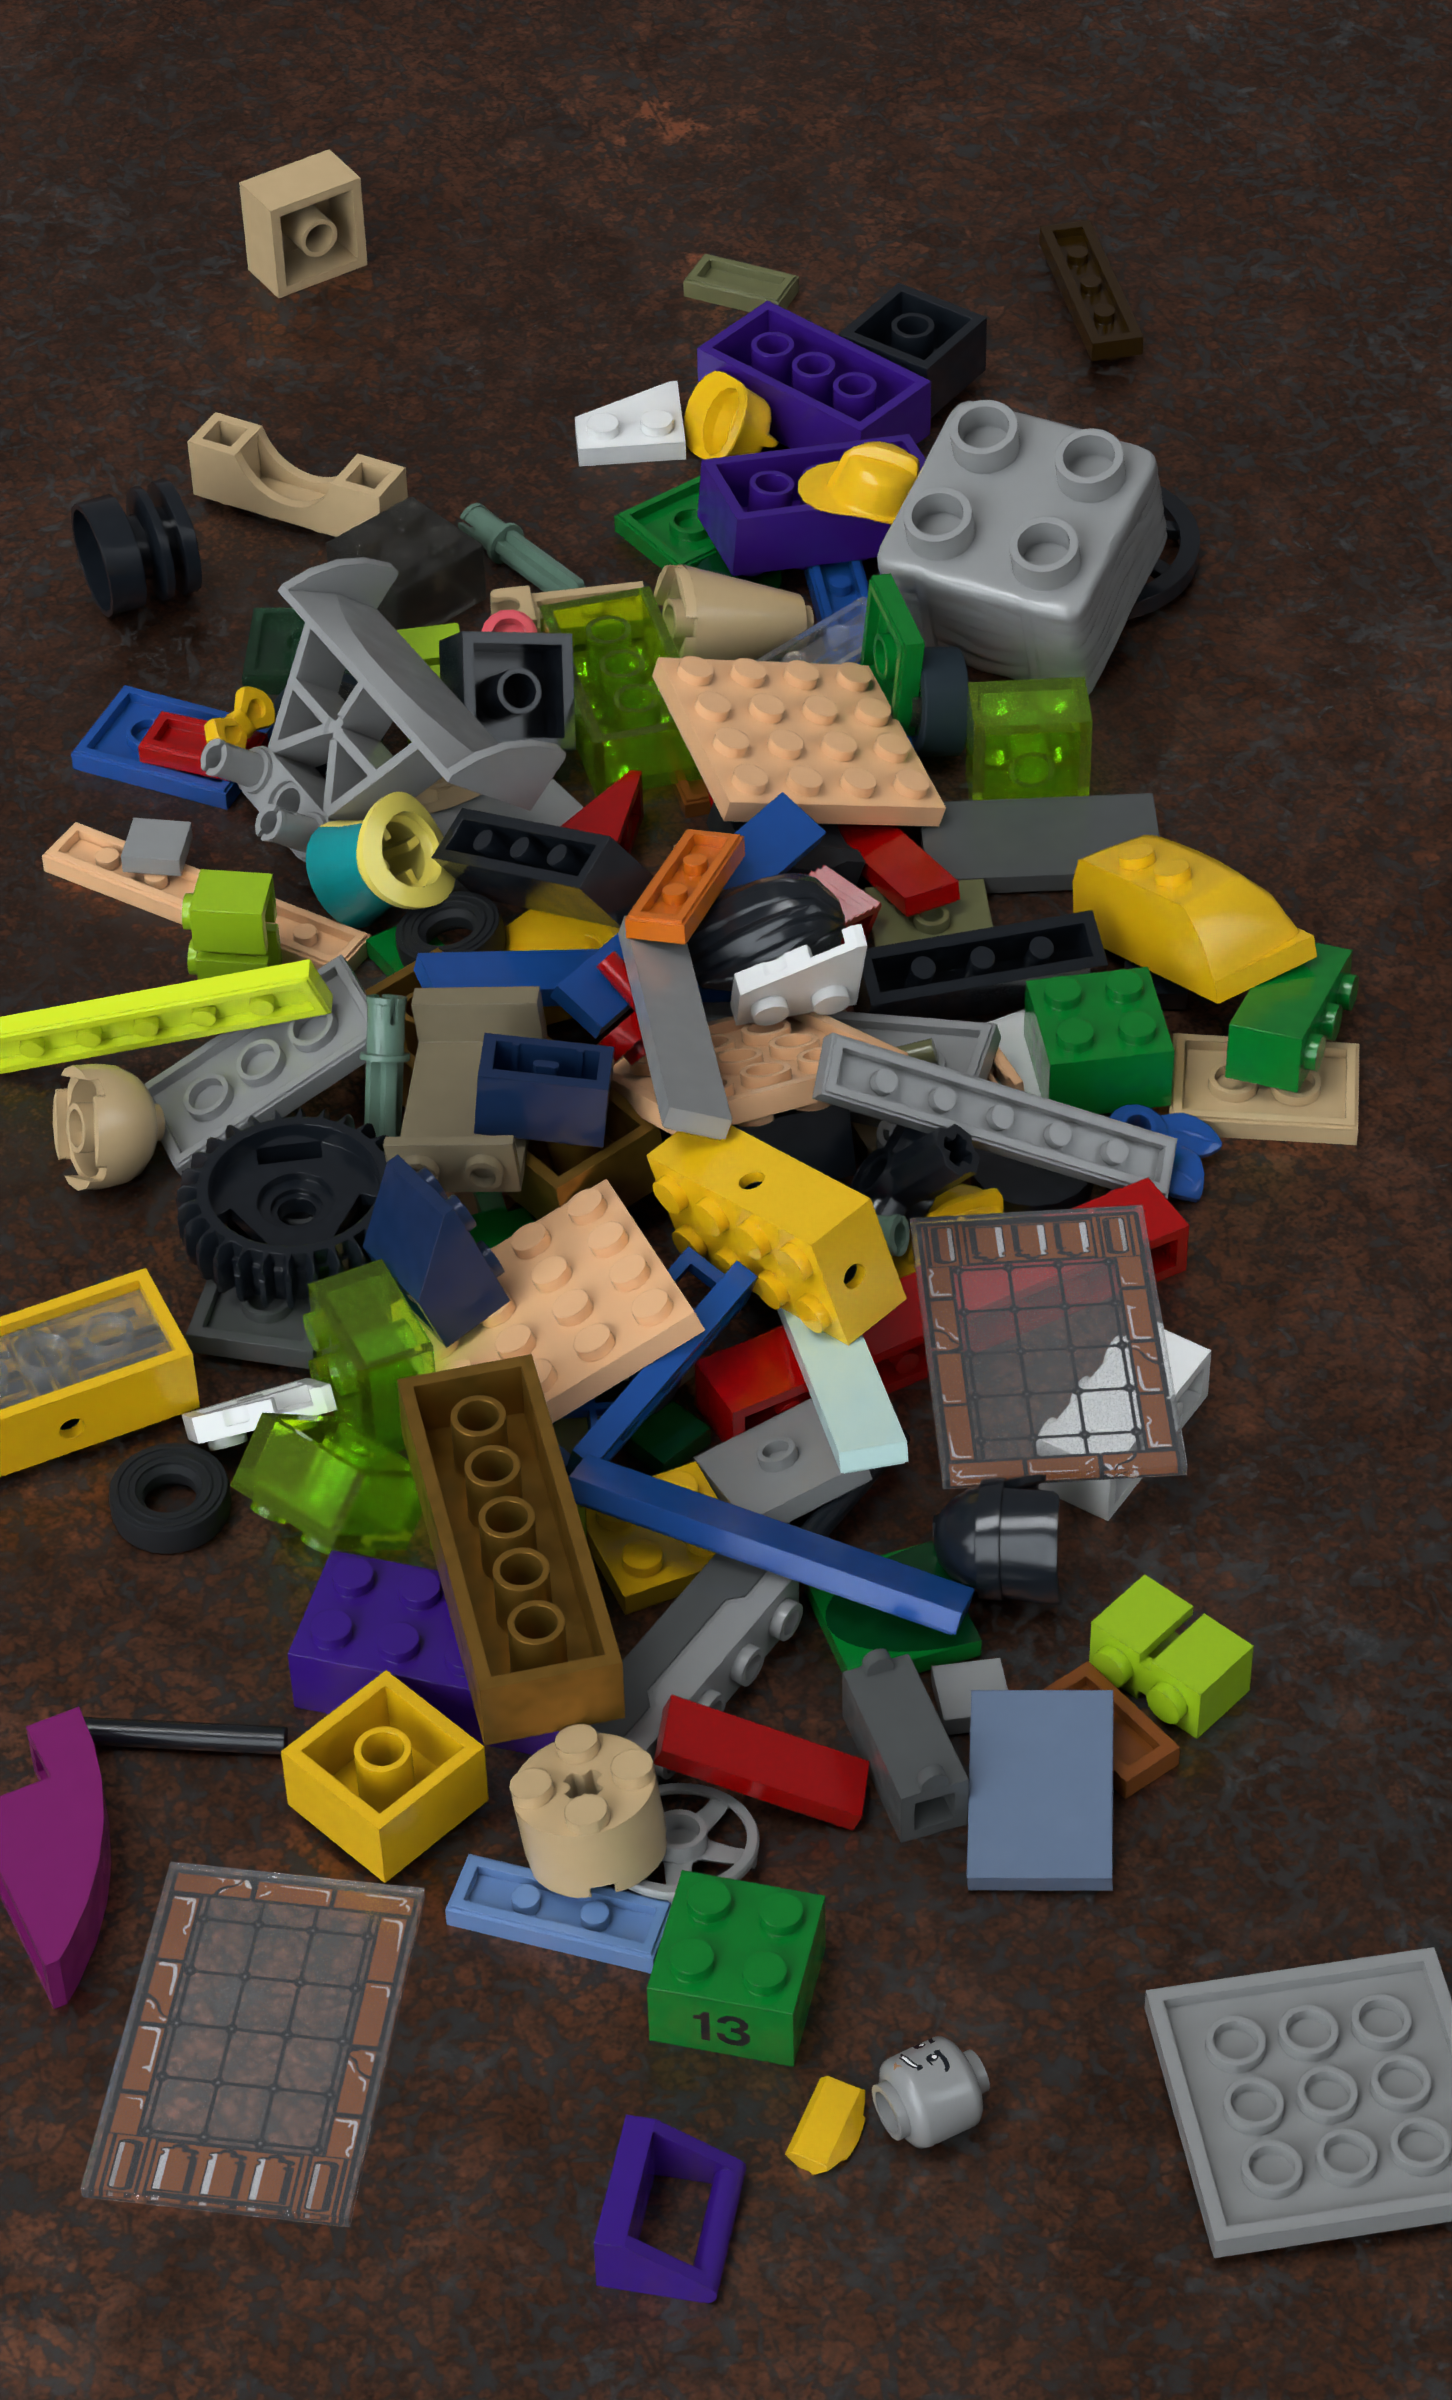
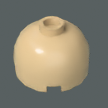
(105, 1125)

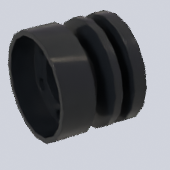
(147, 544)

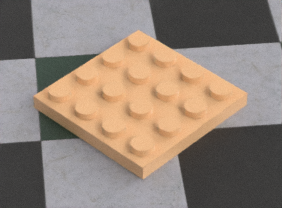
(798, 731)
(760, 1068)
(581, 1301)

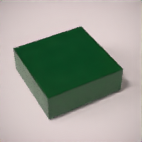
(668, 1438)

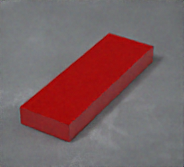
(901, 868)
(761, 1762)

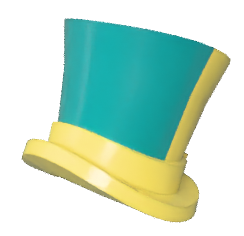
(378, 862)

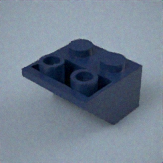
(544, 1089)
(432, 1253)

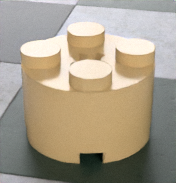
(589, 1812)

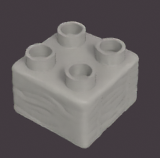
(1026, 542)

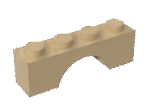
(243, 469)

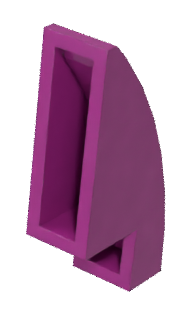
(57, 1854)

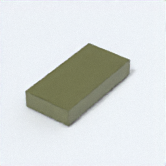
(739, 284)

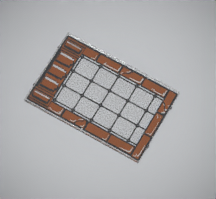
(1046, 1346)
(256, 2045)

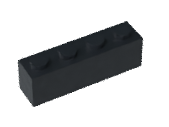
(543, 867)
(977, 968)

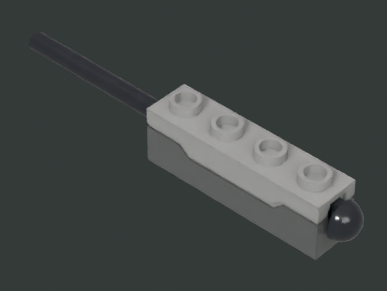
(715, 1635)

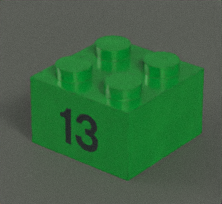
(1099, 1040)
(736, 1968)

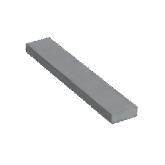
(676, 1037)
(995, 1115)

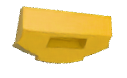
(828, 2126)

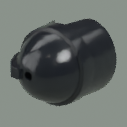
(1002, 1540)

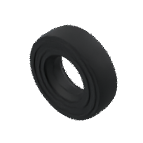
(458, 911)
(174, 1530)

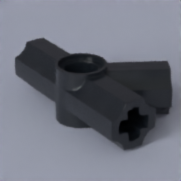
(915, 1169)

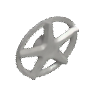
(689, 1841)

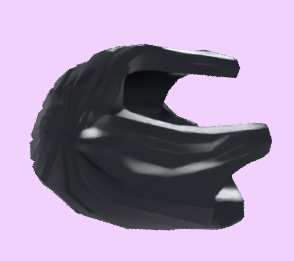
(761, 924)

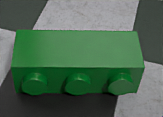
(1289, 1018)

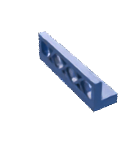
(654, 1382)

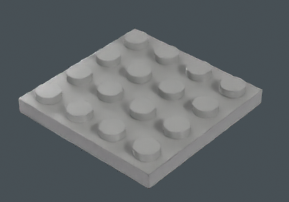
(1312, 2098)

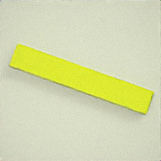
(162, 1015)

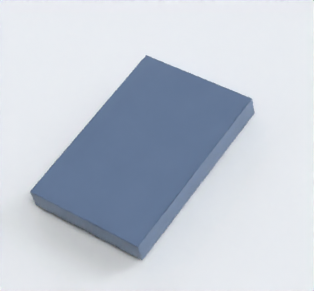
(1041, 1790)

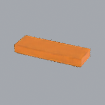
(685, 887)

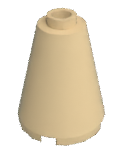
(727, 615)

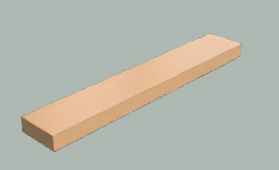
(95, 863)

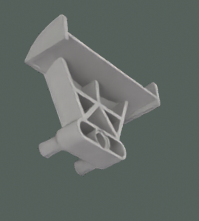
(392, 686)

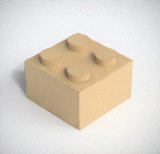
(303, 223)

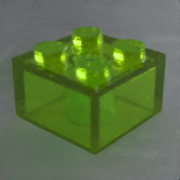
(1028, 738)
(364, 1344)
(329, 1483)

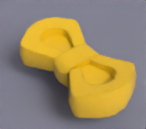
(251, 712)

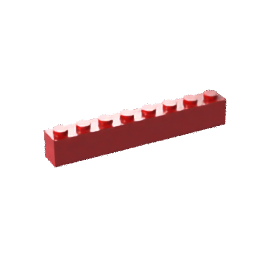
(762, 1377)

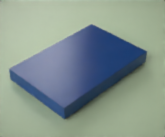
(113, 751)

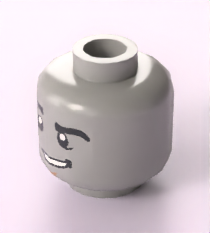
(930, 2092)

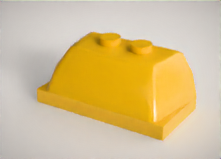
(1188, 917)

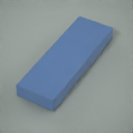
(513, 1905)

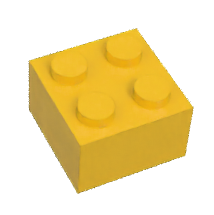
(385, 1775)

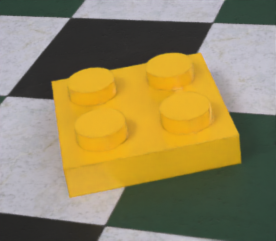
(644, 1564)

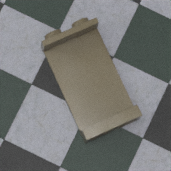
(443, 1086)

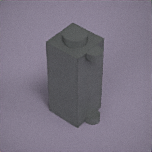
(906, 1746)

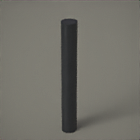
(187, 1735)

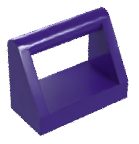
(627, 2264)

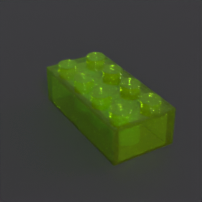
(617, 704)

